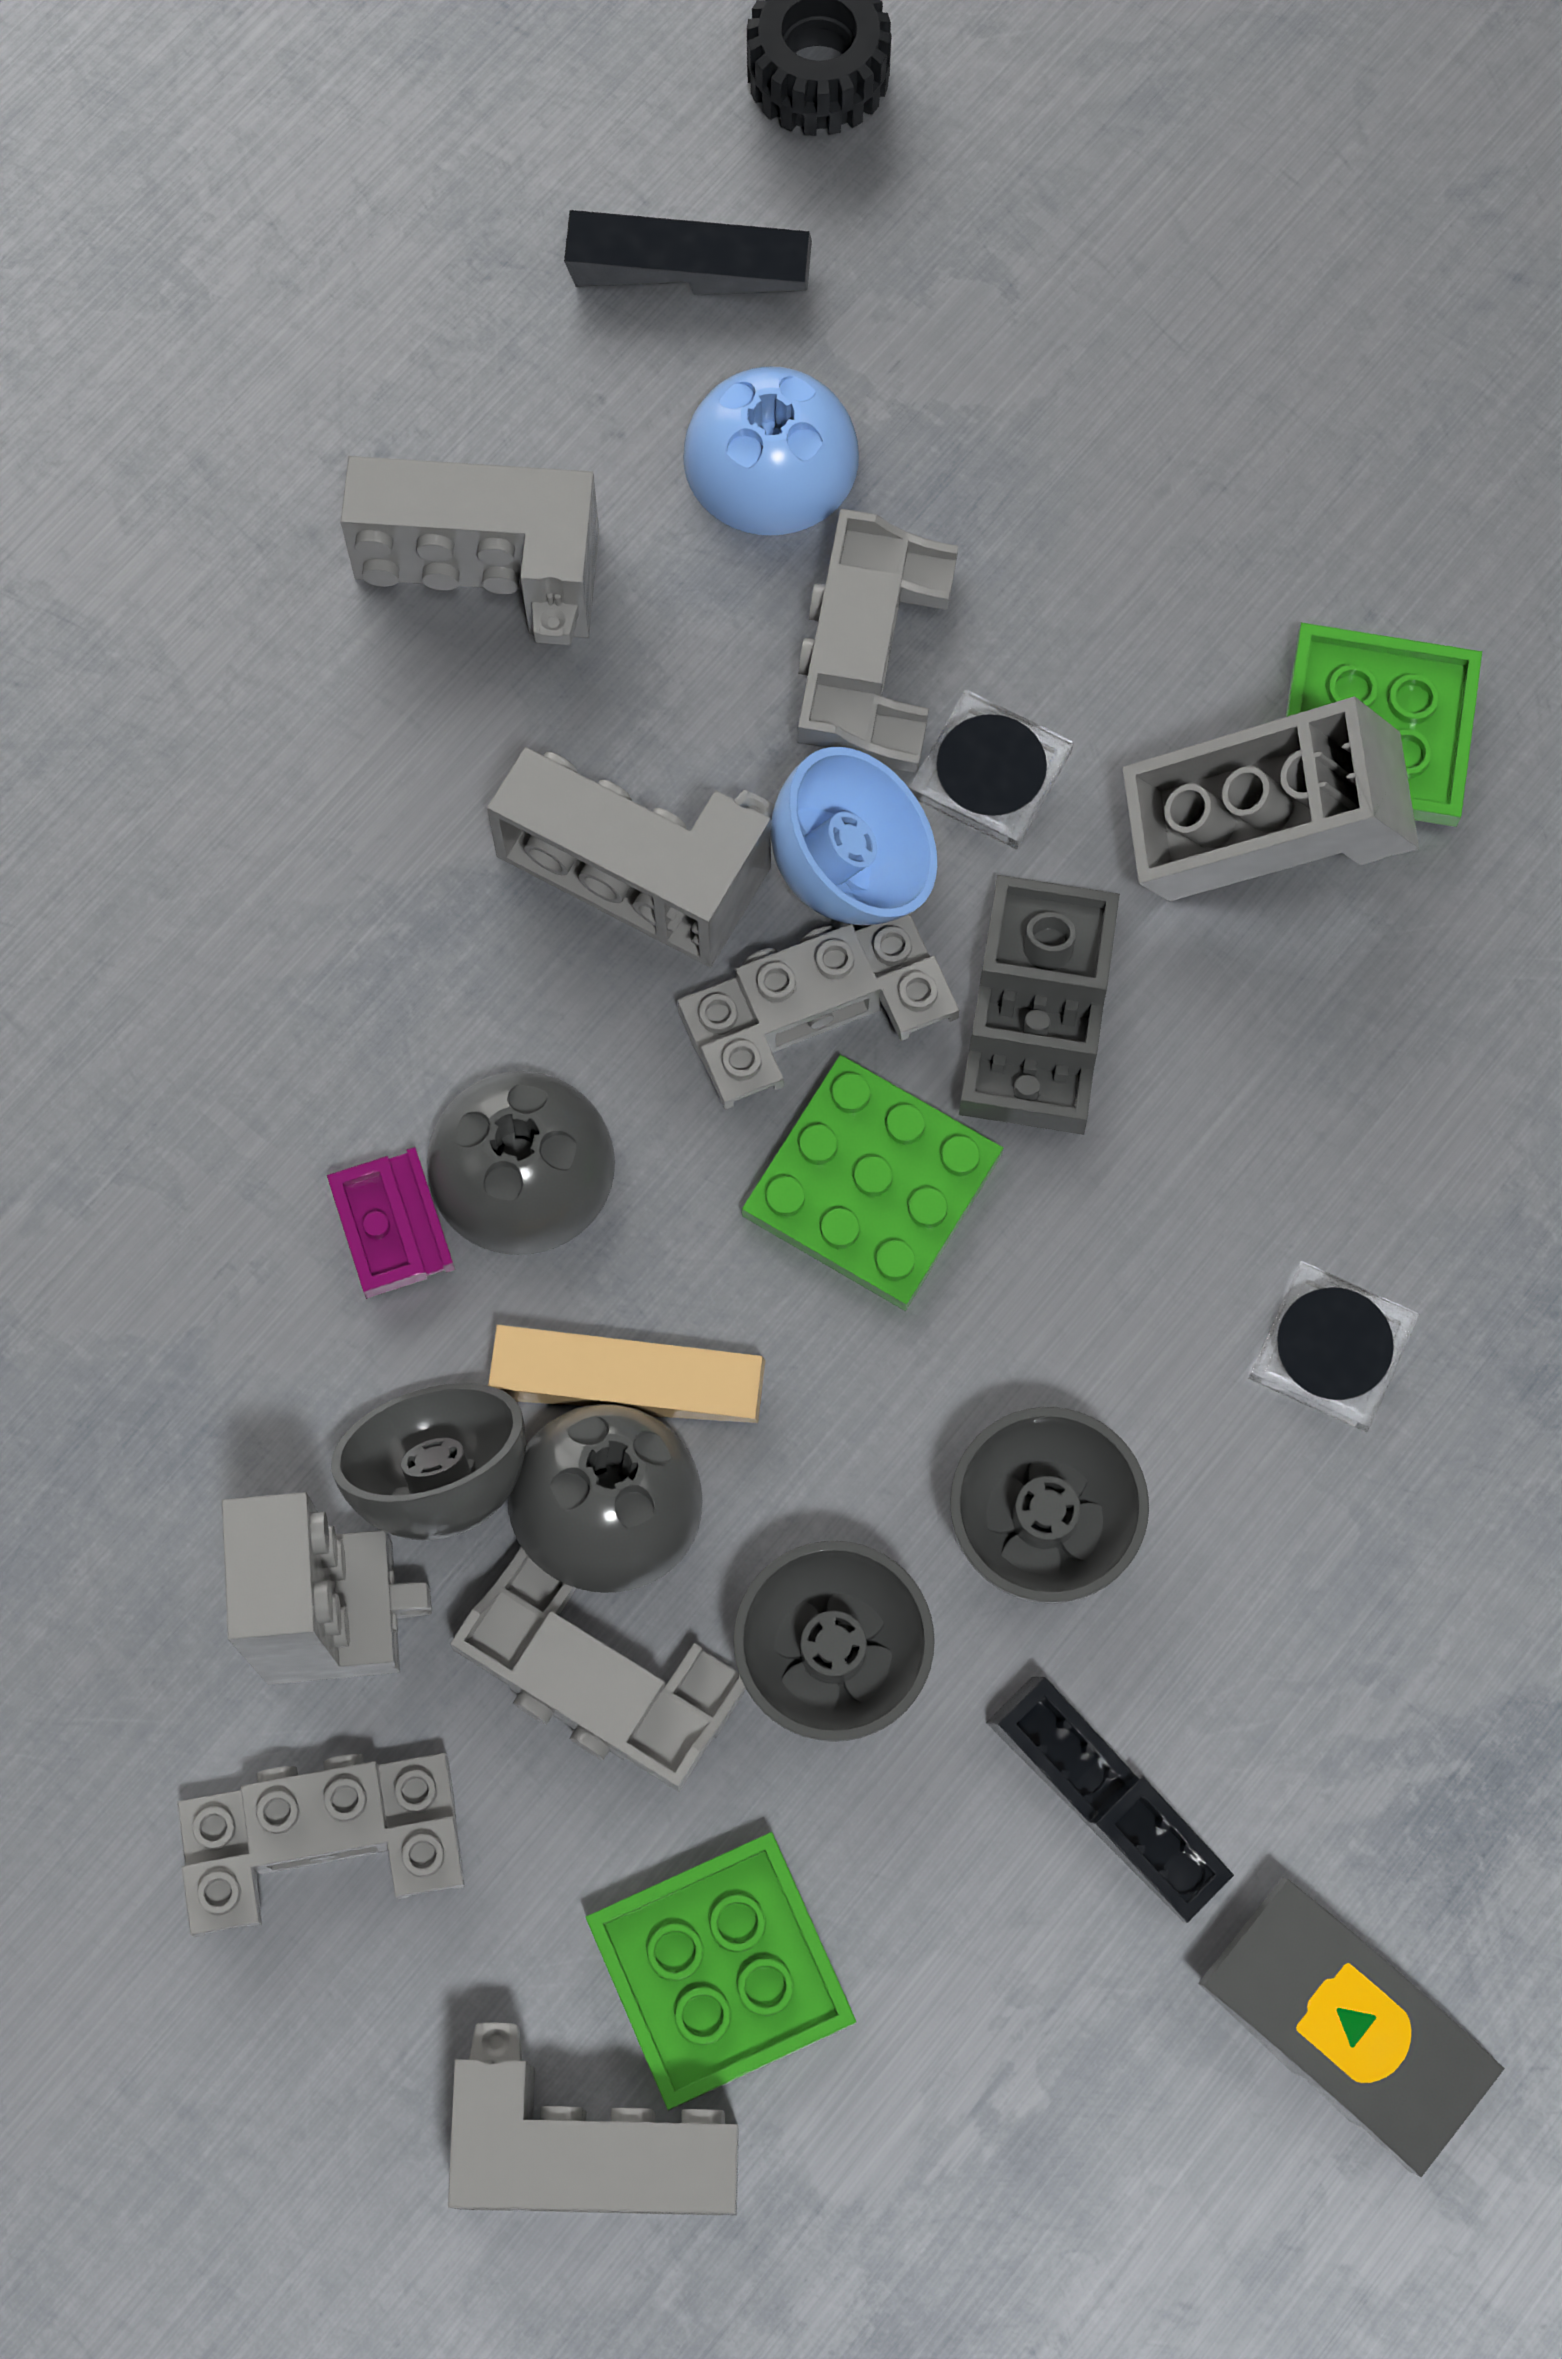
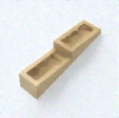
(629, 1373)

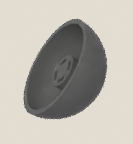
(536, 1189)
(432, 1460)
(1078, 1485)
(598, 1527)
(822, 1605)

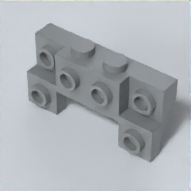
(857, 615)
(807, 992)
(589, 1685)
(317, 1820)

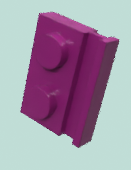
(390, 1223)

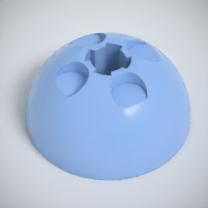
(766, 475)
(853, 839)

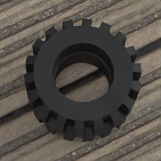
(815, 91)

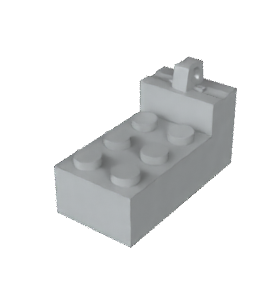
(478, 530)
(1271, 800)
(631, 859)
(311, 1598)
(575, 2164)

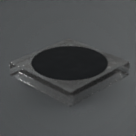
(991, 769)
(1333, 1346)

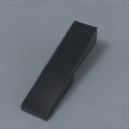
(708, 255)
(1110, 1797)

